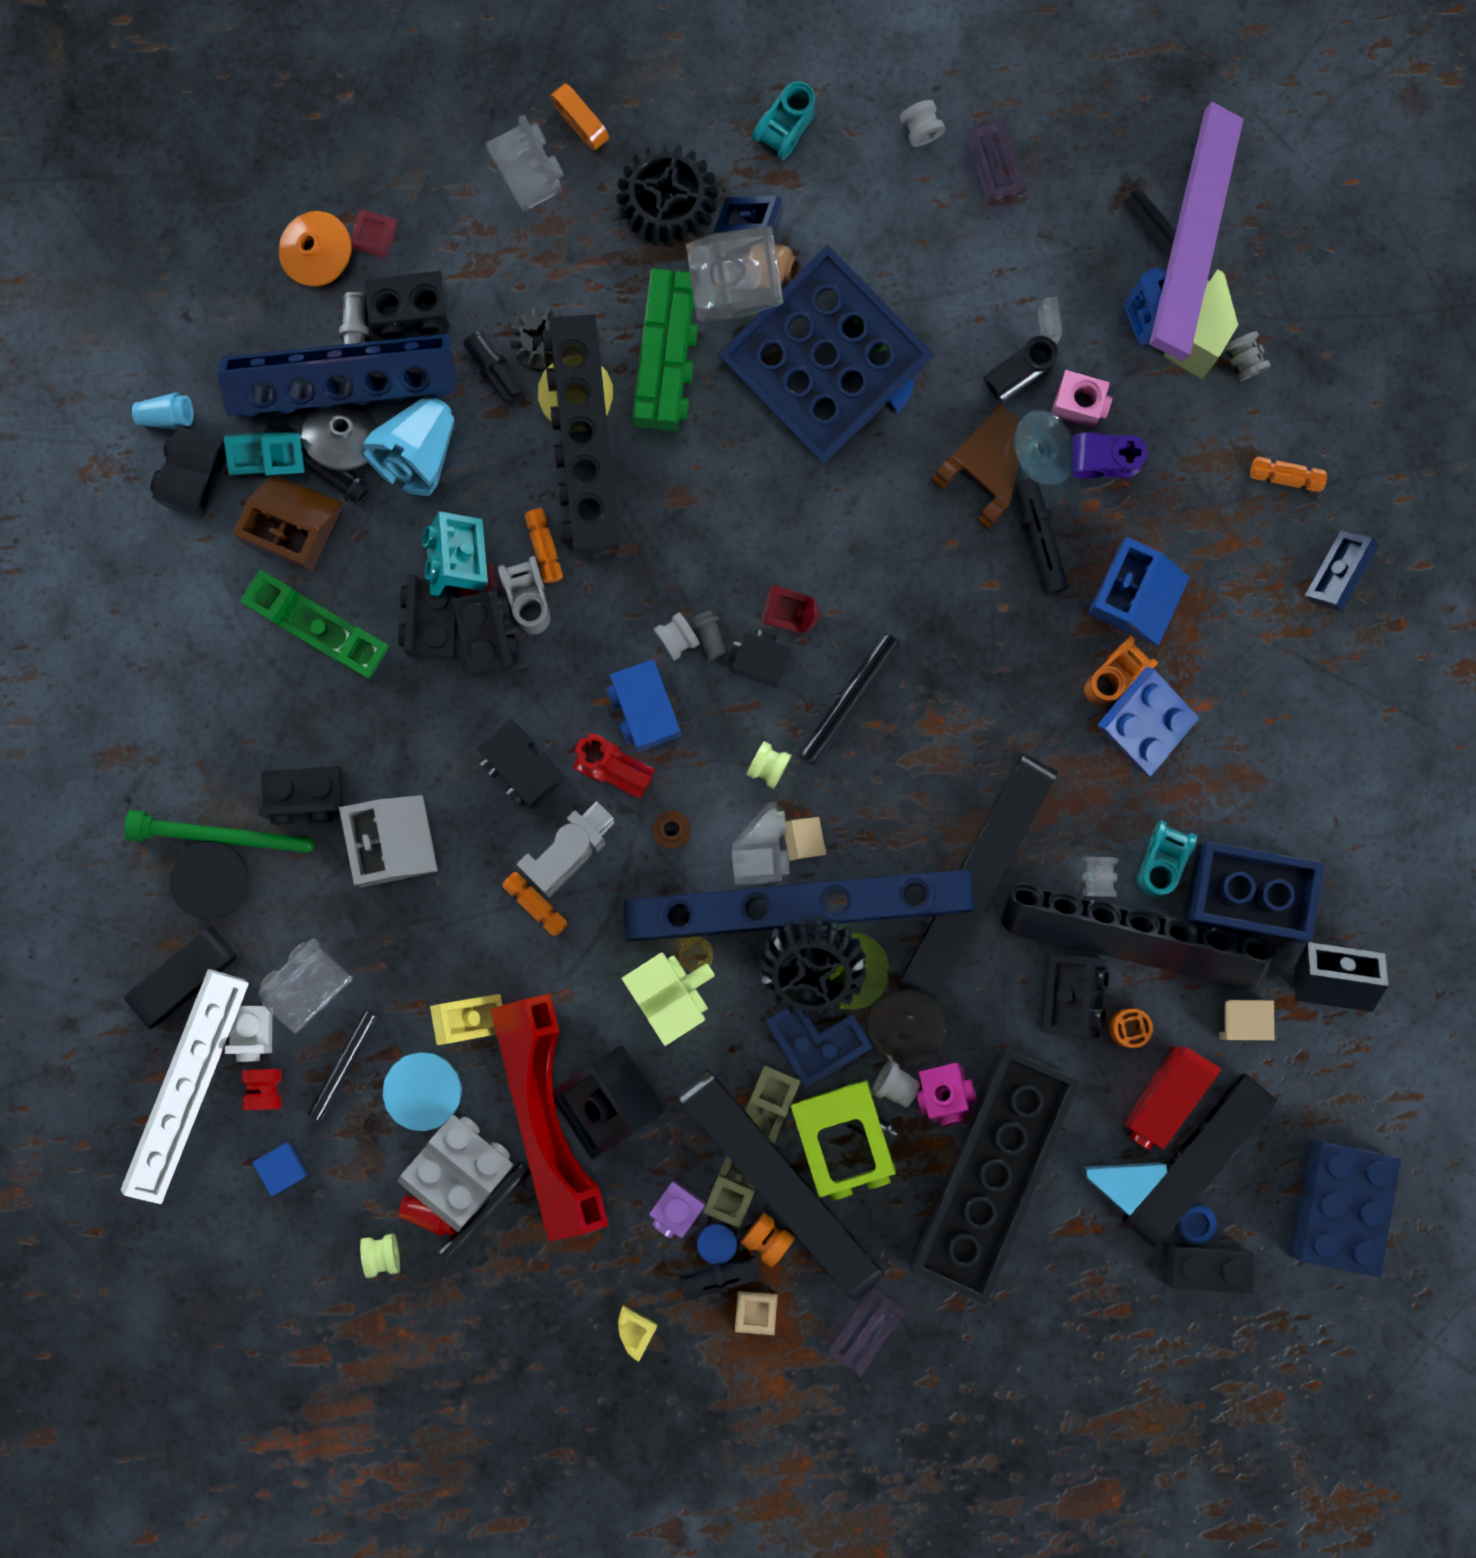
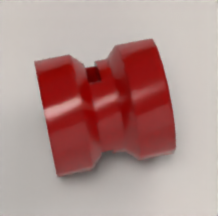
(261, 1089)

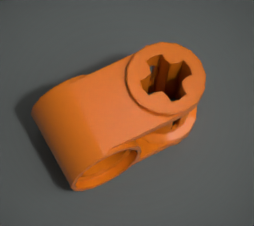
(1121, 670)

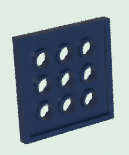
(880, 383)

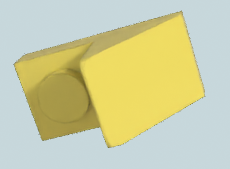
(464, 1019)

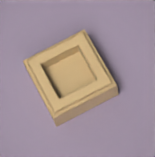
(804, 839)
(756, 1312)

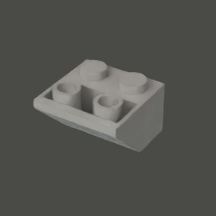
(388, 840)

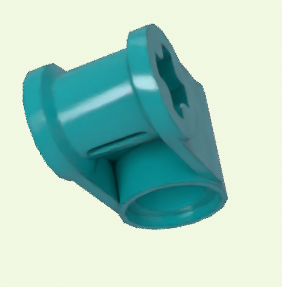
(783, 126)
(1166, 852)

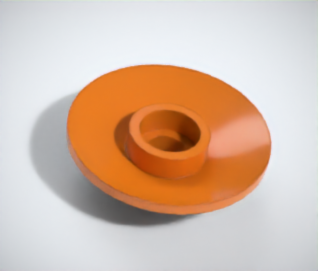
(327, 256)

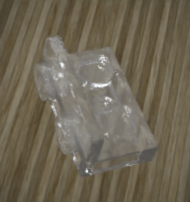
(525, 165)
(302, 985)

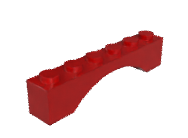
(565, 1193)

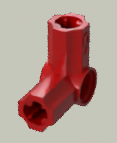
(606, 763)

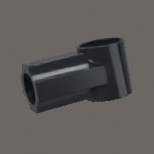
(1019, 369)

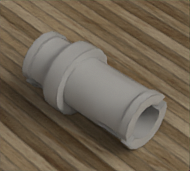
(354, 319)

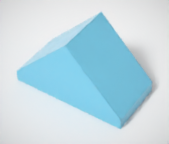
(1125, 1183)

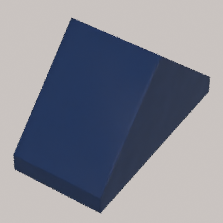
(749, 213)

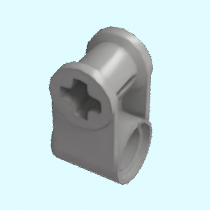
(525, 589)

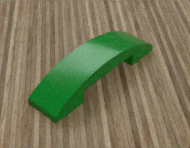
(314, 624)

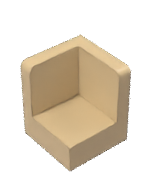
(1248, 1020)

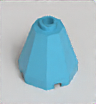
(412, 446)

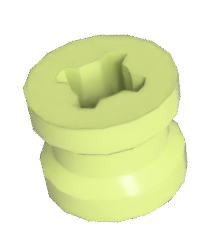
(768, 765)
(380, 1255)

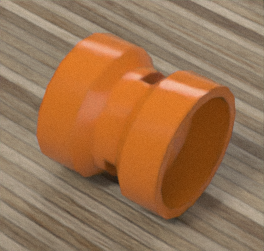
(1123, 1026)
(774, 1246)

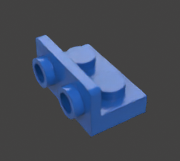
(1143, 304)

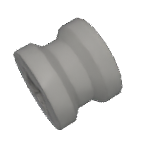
(922, 123)
(676, 636)

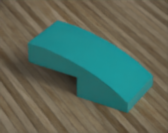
(264, 453)

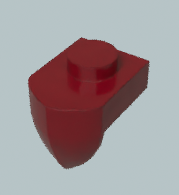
(790, 610)

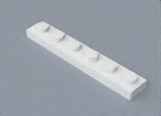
(184, 1086)

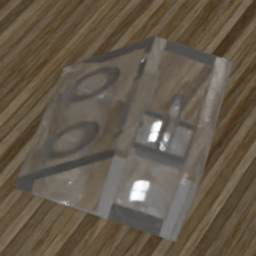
(757, 851)

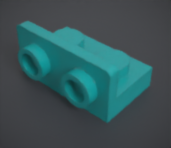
(455, 553)

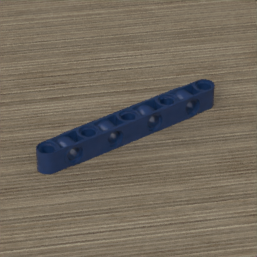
(866, 901)

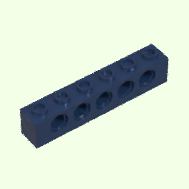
(354, 361)

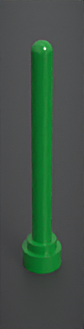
(141, 826)

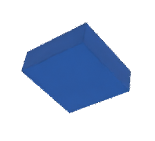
(280, 1169)

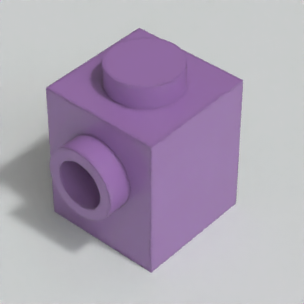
(676, 1210)

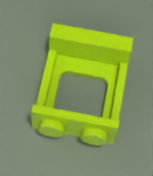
(832, 1109)

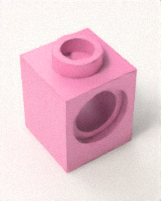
(1066, 406)

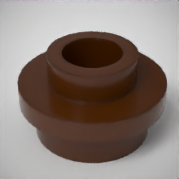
(676, 841)

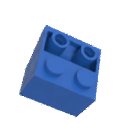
(1139, 592)

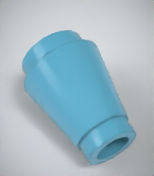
(164, 411)

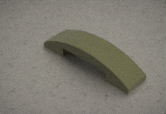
(768, 1110)

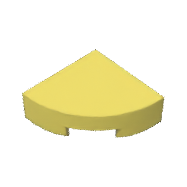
(635, 1332)

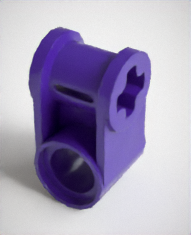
(1101, 455)

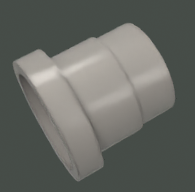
(895, 1085)

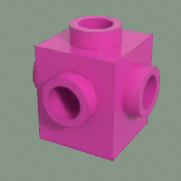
(935, 1086)

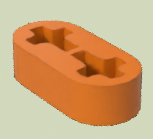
(579, 116)

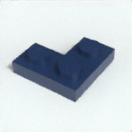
(815, 1053)

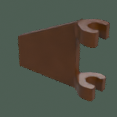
(989, 460)

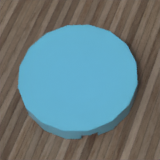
(422, 1091)

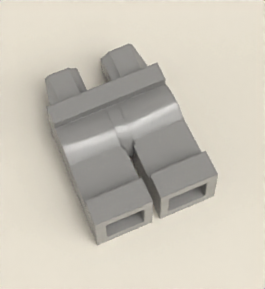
(570, 850)

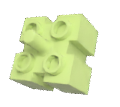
(669, 995)

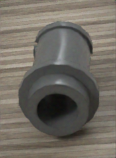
(709, 635)

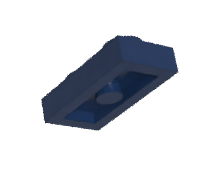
(1341, 570)

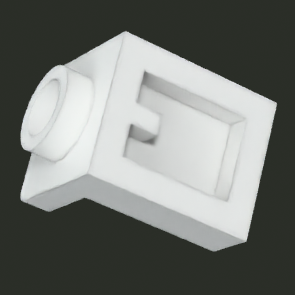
(250, 1033)

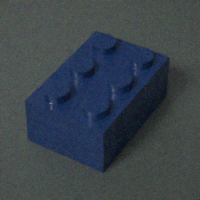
(1254, 892)
(1345, 1208)

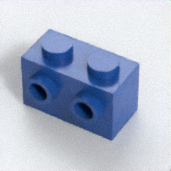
(645, 706)

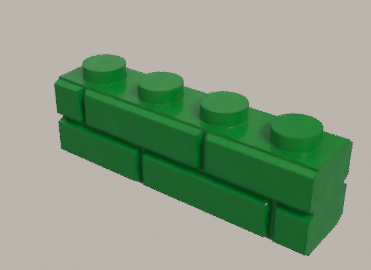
(664, 352)

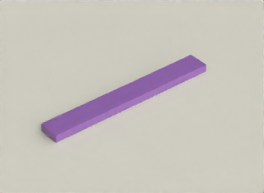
(1196, 232)

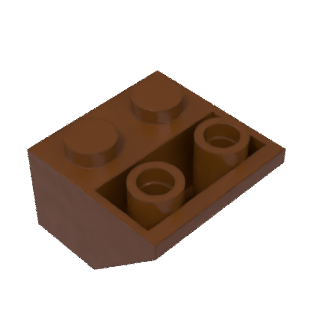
(288, 522)

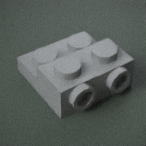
(456, 1171)

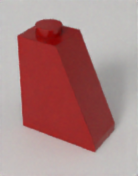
(1170, 1097)

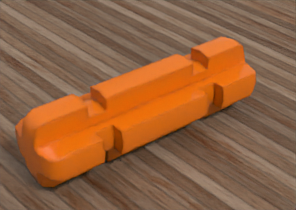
(1288, 474)
(543, 545)
(534, 904)

